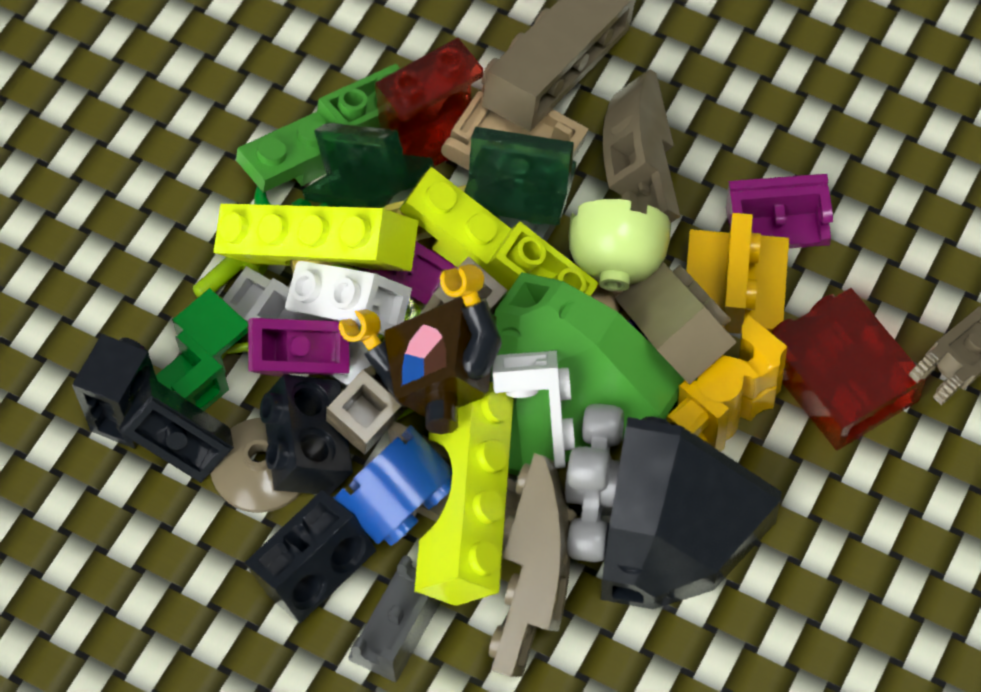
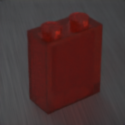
(846, 368)

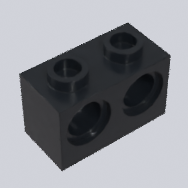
(111, 383)
(302, 445)
(311, 556)

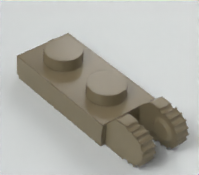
(956, 357)

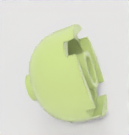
(618, 243)

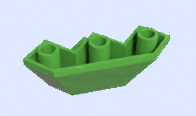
(604, 358)

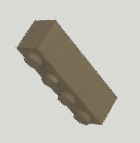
(553, 57)

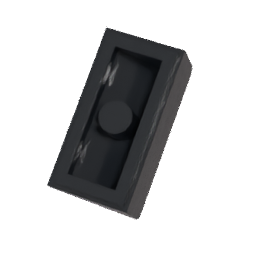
(176, 430)

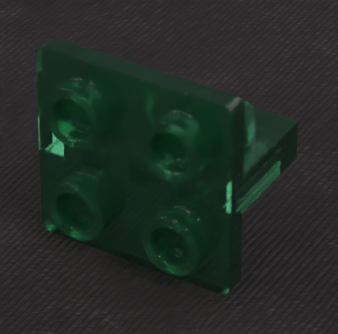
(363, 166)
(520, 175)

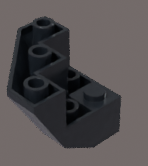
(679, 516)

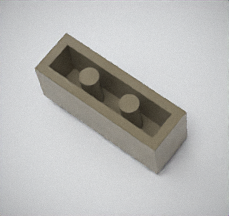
(678, 320)

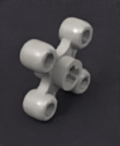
(593, 481)

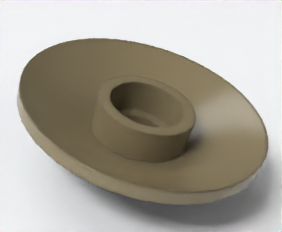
(246, 482)

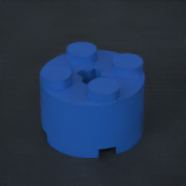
(396, 486)

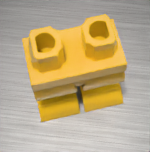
(733, 387)

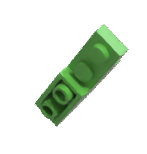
(294, 148)

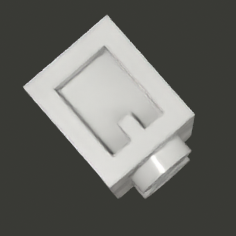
(339, 292)
(524, 375)

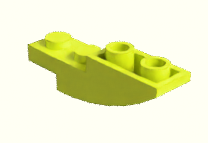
(470, 230)

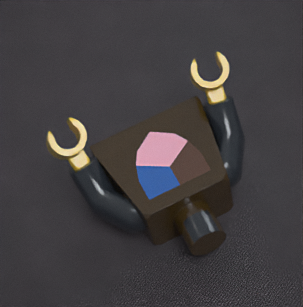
(438, 356)

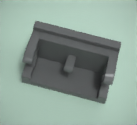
(394, 625)

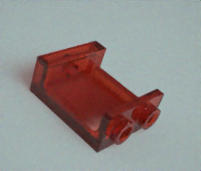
(428, 98)

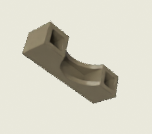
(366, 406)

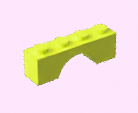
(316, 233)
(464, 548)

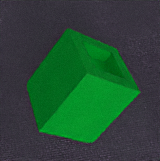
(211, 324)
(194, 374)

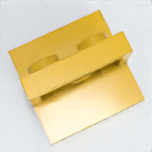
(741, 272)

